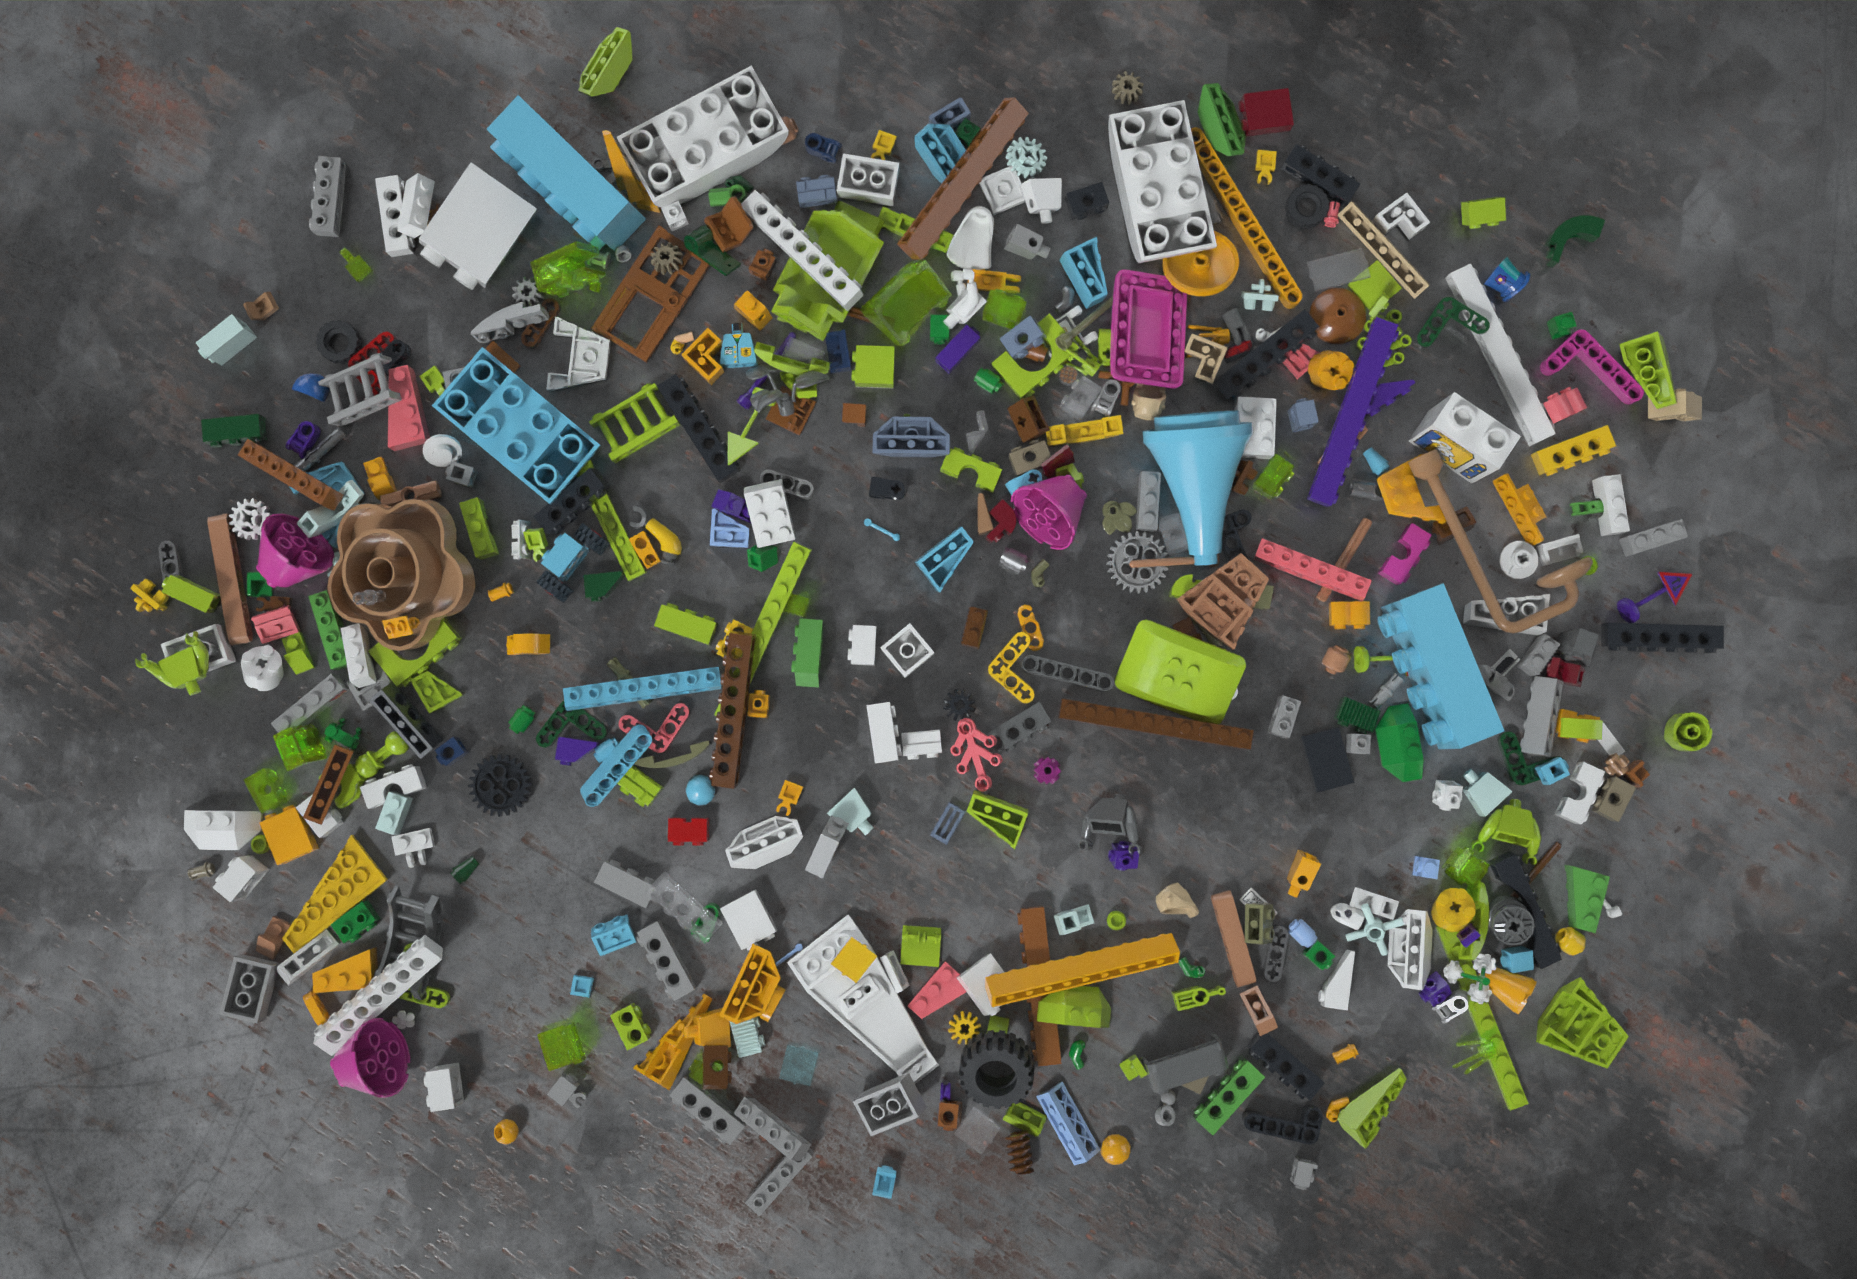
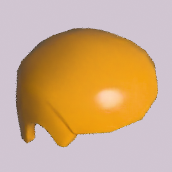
(1115, 1149)

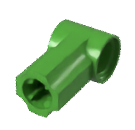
(720, 196)

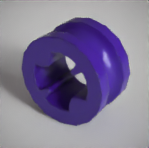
(945, 1092)

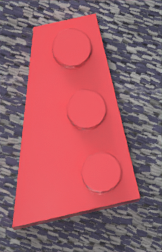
(937, 992)

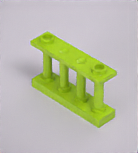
(634, 441)

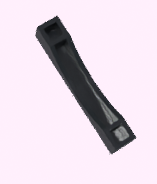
(1509, 870)

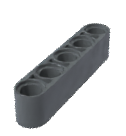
(1076, 673)

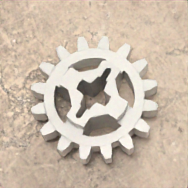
(242, 520)

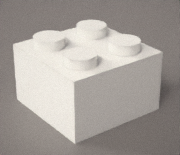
(907, 650)
(240, 878)
(444, 1087)

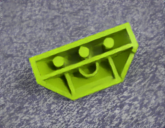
(607, 64)
(1075, 1007)

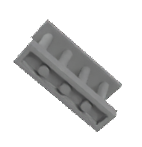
(371, 403)

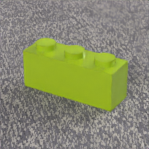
(686, 623)

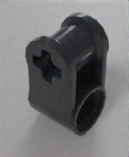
(393, 352)
(883, 489)

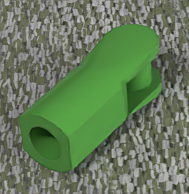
(1590, 507)

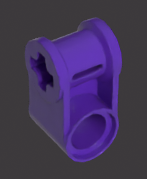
(303, 440)

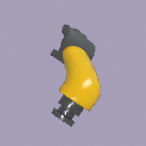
(668, 540)

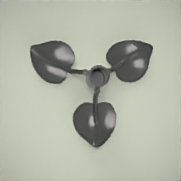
(785, 402)

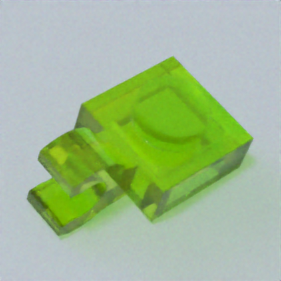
(356, 266)

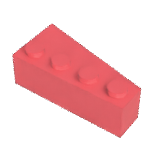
(406, 418)

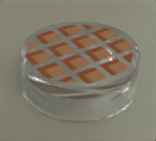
(1068, 375)

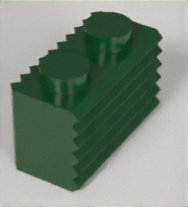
(1357, 715)

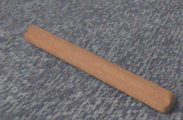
(1348, 553)

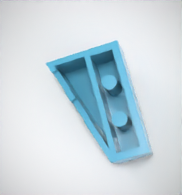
(944, 557)

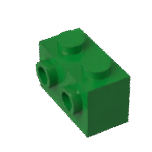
(355, 922)

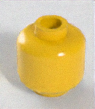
(1570, 940)

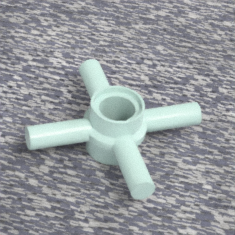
(1374, 923)

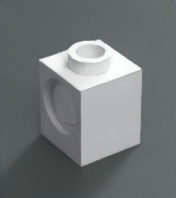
(675, 216)

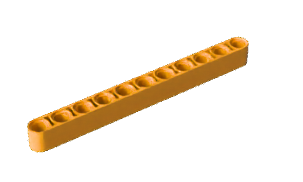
(1251, 224)

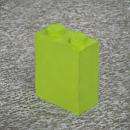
(191, 593)

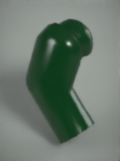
(739, 180)

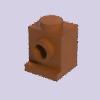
(759, 270)

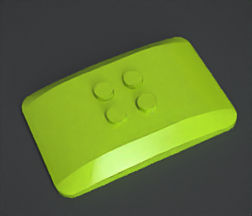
(1179, 672)

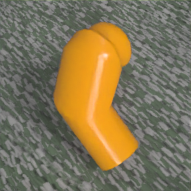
(1334, 1108)

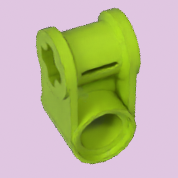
(1104, 345)

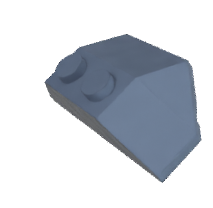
(911, 438)

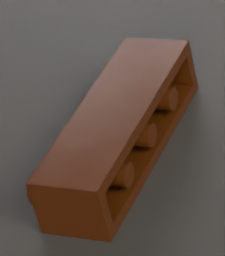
(328, 784)

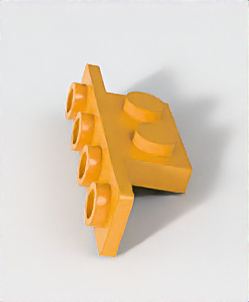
(1522, 507)

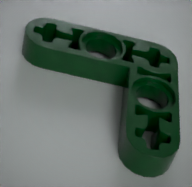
(1453, 314)
(572, 717)
(1527, 770)

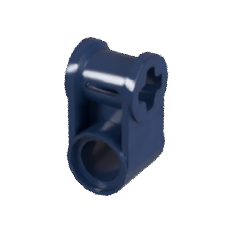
(824, 147)

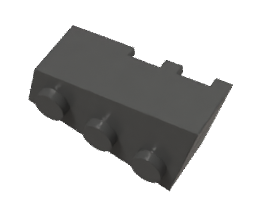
(1577, 646)

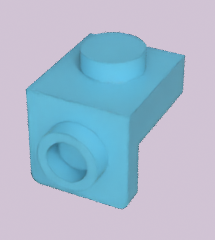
(884, 1182)

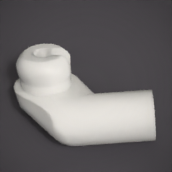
(1262, 335)

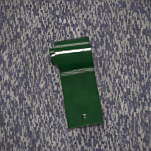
(701, 244)

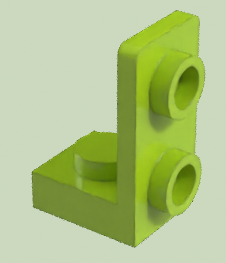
(1381, 305)

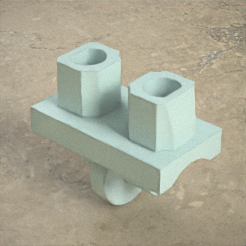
(1251, 297)

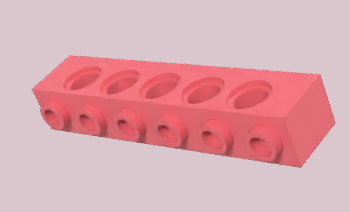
(1312, 570)

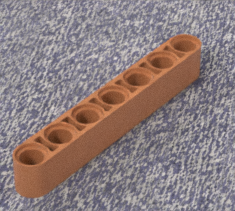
(230, 579)

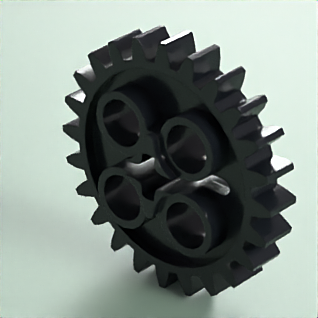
(511, 772)

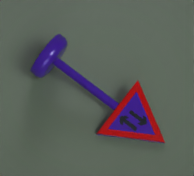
(1674, 585)

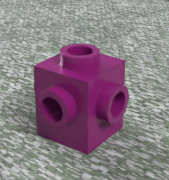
(1039, 768)

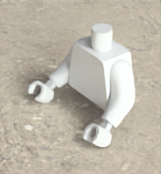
(968, 299)

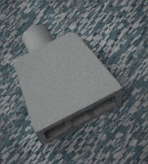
(1020, 241)

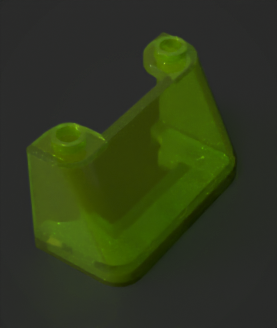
(906, 300)

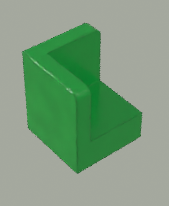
(762, 557)
(257, 585)

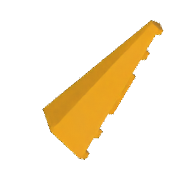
(622, 171)
(666, 1059)

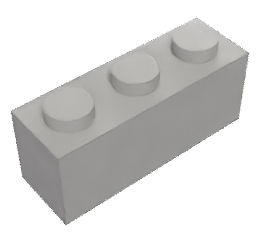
(1148, 501)
(1653, 538)
(625, 882)

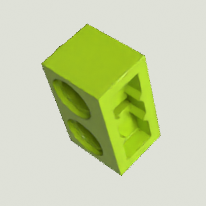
(625, 1028)

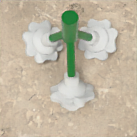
(1479, 992)

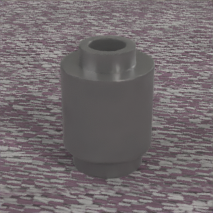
(1014, 559)

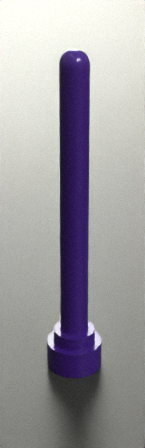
(744, 400)

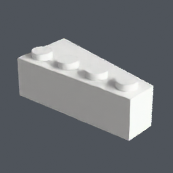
(1514, 609)

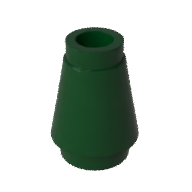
(464, 870)

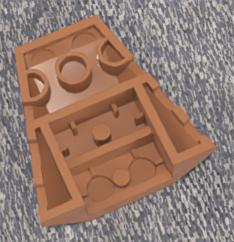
(1226, 599)

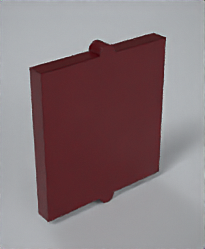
(1059, 459)

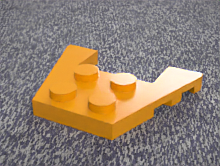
(1403, 496)

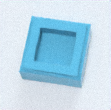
(582, 986)

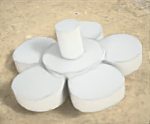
(403, 1019)

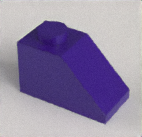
(573, 750)

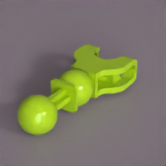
(367, 767)

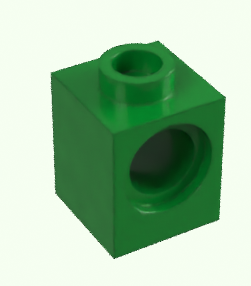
(938, 329)
(1310, 954)

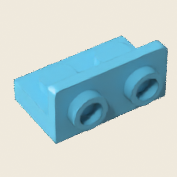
(612, 935)

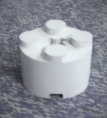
(262, 668)

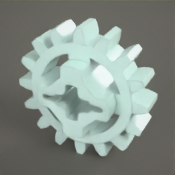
(1026, 157)

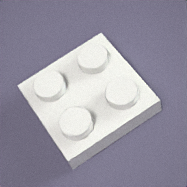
(1002, 190)

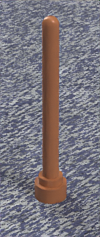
(1166, 562)

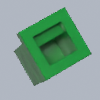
(1561, 325)

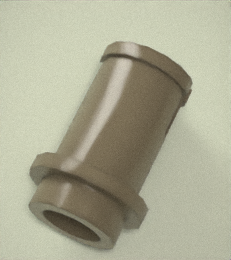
(207, 869)

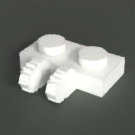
(412, 842)

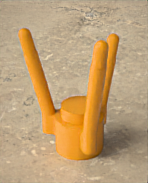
(1218, 335)

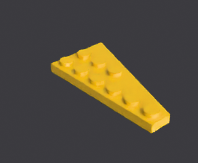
(341, 889)

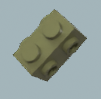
(1259, 923)

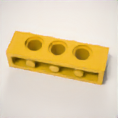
(1600, 437)

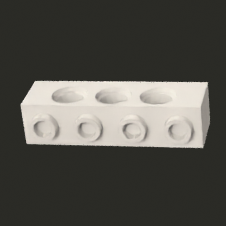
(386, 188)

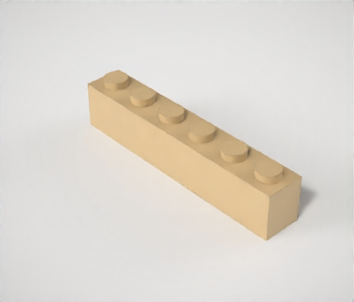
(1383, 249)

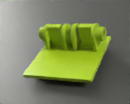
(920, 946)

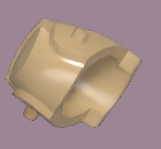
(1148, 401)
(1176, 900)

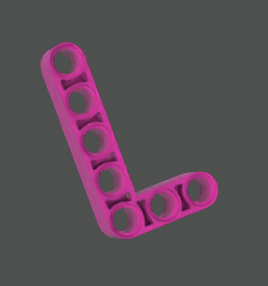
(1595, 365)

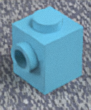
(1517, 959)

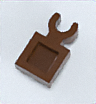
(274, 603)

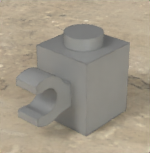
(565, 1090)

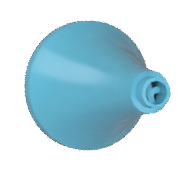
(1200, 464)

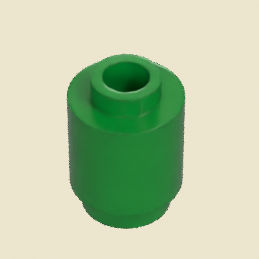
(988, 380)
(521, 719)

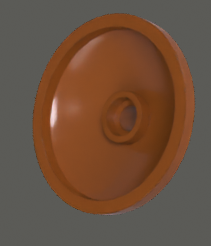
(1333, 327)

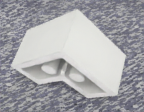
(1404, 214)

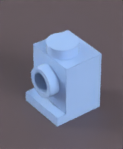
(1425, 867)

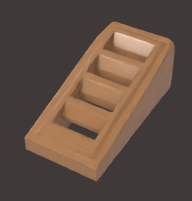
(984, 520)

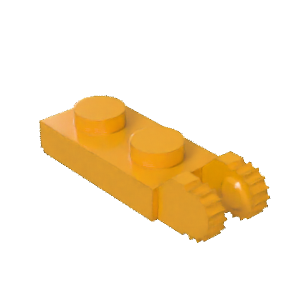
(995, 280)

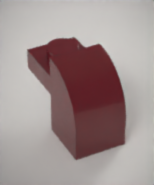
(1006, 521)
(1568, 673)

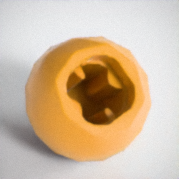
(506, 1131)

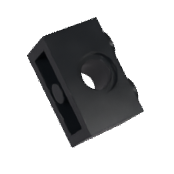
(1095, 193)

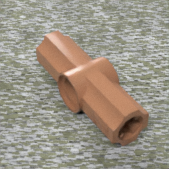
(423, 492)

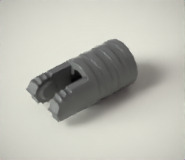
(1235, 322)

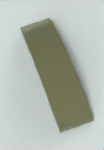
(696, 749)

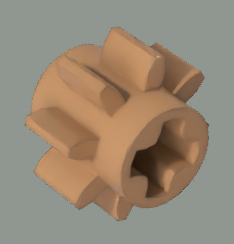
(1616, 764)

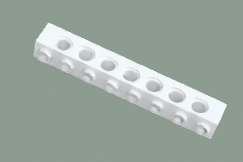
(845, 297)
(378, 994)

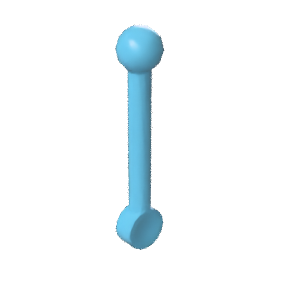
(868, 522)

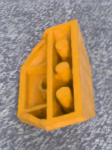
(752, 987)

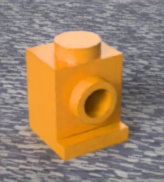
(763, 710)

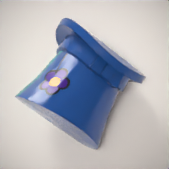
(1507, 280)

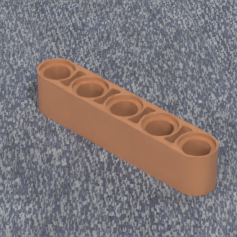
(1233, 938)

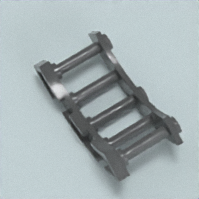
(432, 924)

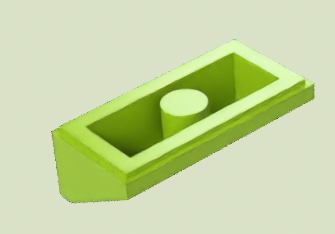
(1025, 1118)

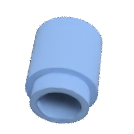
(1302, 933)

